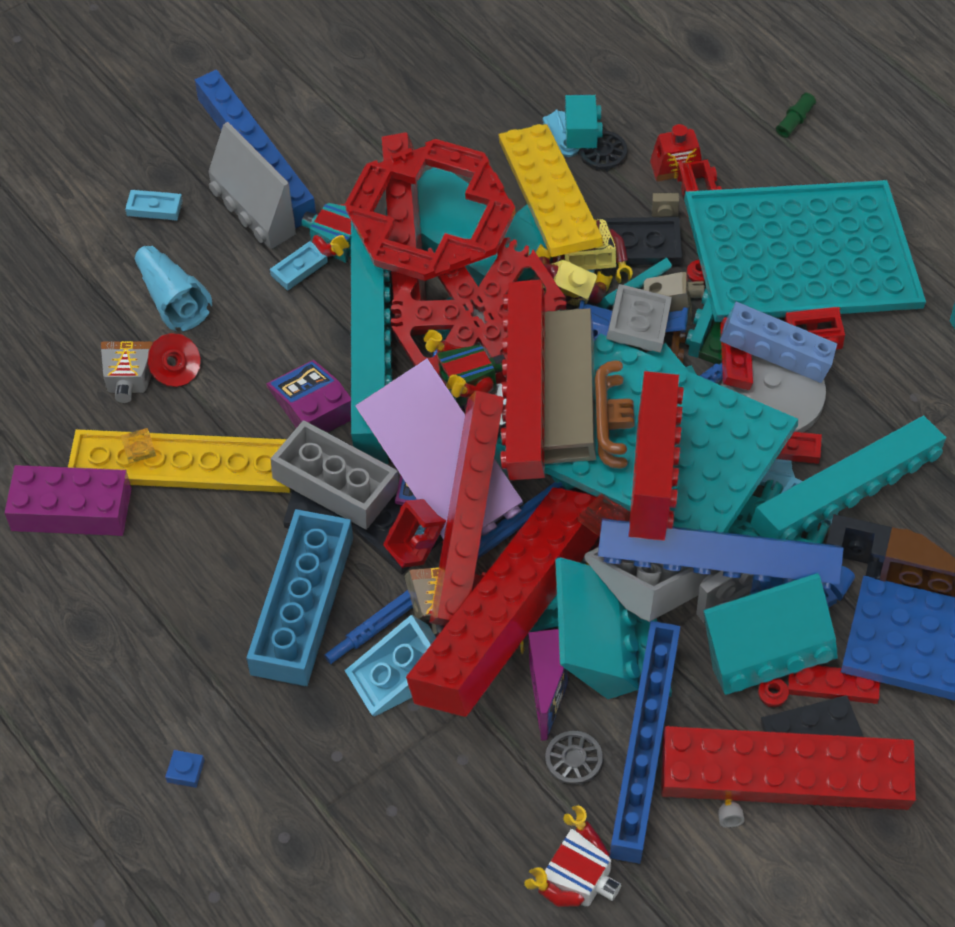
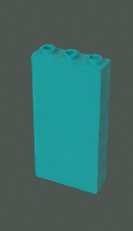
(447, 211)

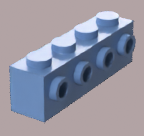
(778, 342)

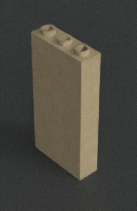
(569, 386)

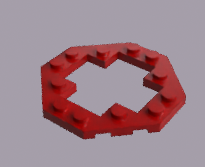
(452, 251)

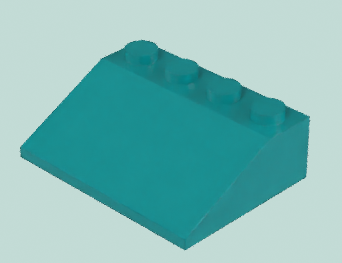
(595, 631)
(770, 634)

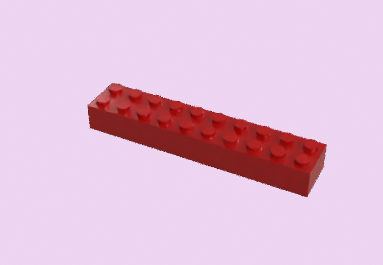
(502, 607)

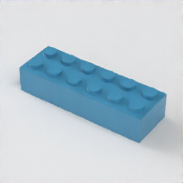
(300, 598)

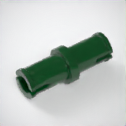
(796, 115)

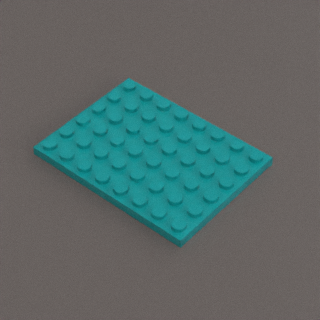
(804, 249)
(723, 443)

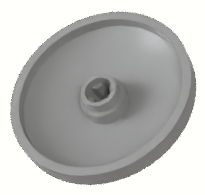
(785, 392)

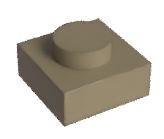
(665, 204)

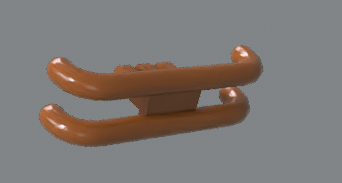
(611, 415)

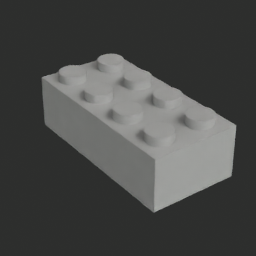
(334, 474)

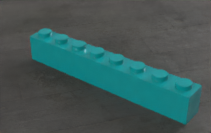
(849, 481)

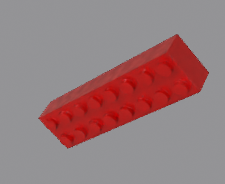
(788, 768)

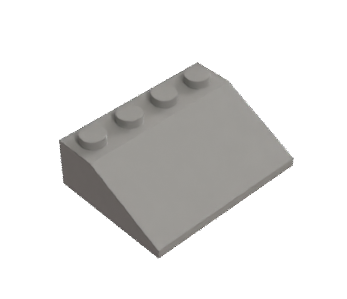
(251, 188)
(647, 590)

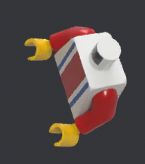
(577, 868)

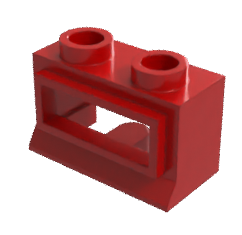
(697, 169)
(815, 316)
(401, 542)

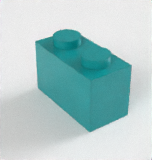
(581, 121)

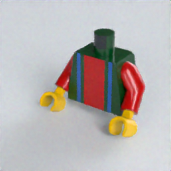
(464, 368)

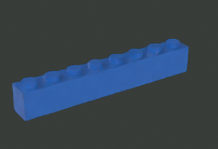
(226, 107)
(723, 552)
(644, 743)

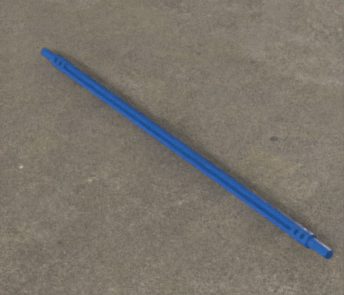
(504, 529)

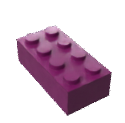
(68, 500)

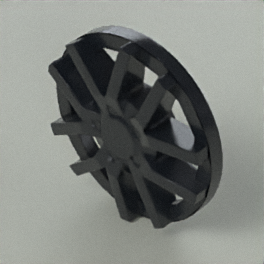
(605, 151)

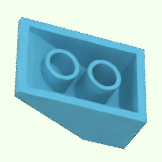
(383, 669)

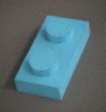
(153, 204)
(298, 265)

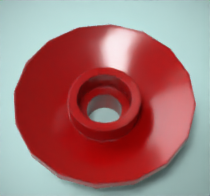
(185, 355)

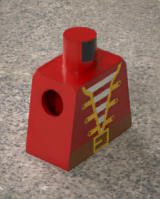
(674, 147)

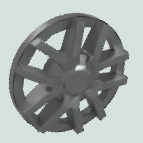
(574, 758)

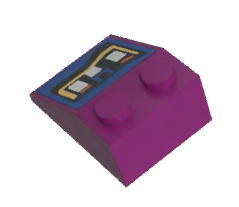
(312, 396)
(547, 677)

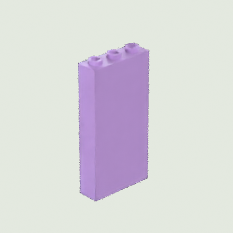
(422, 436)

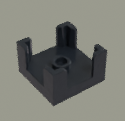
(861, 542)

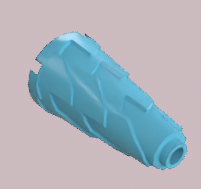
(177, 295)

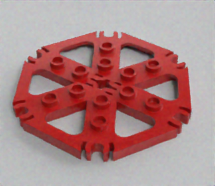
(465, 292)

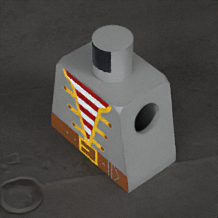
(125, 368)

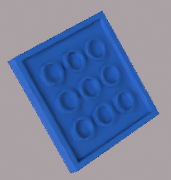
(903, 638)

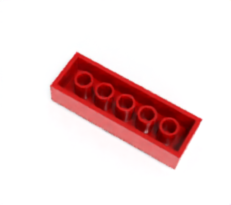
(656, 456)

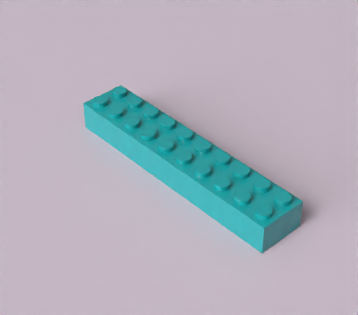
(369, 341)

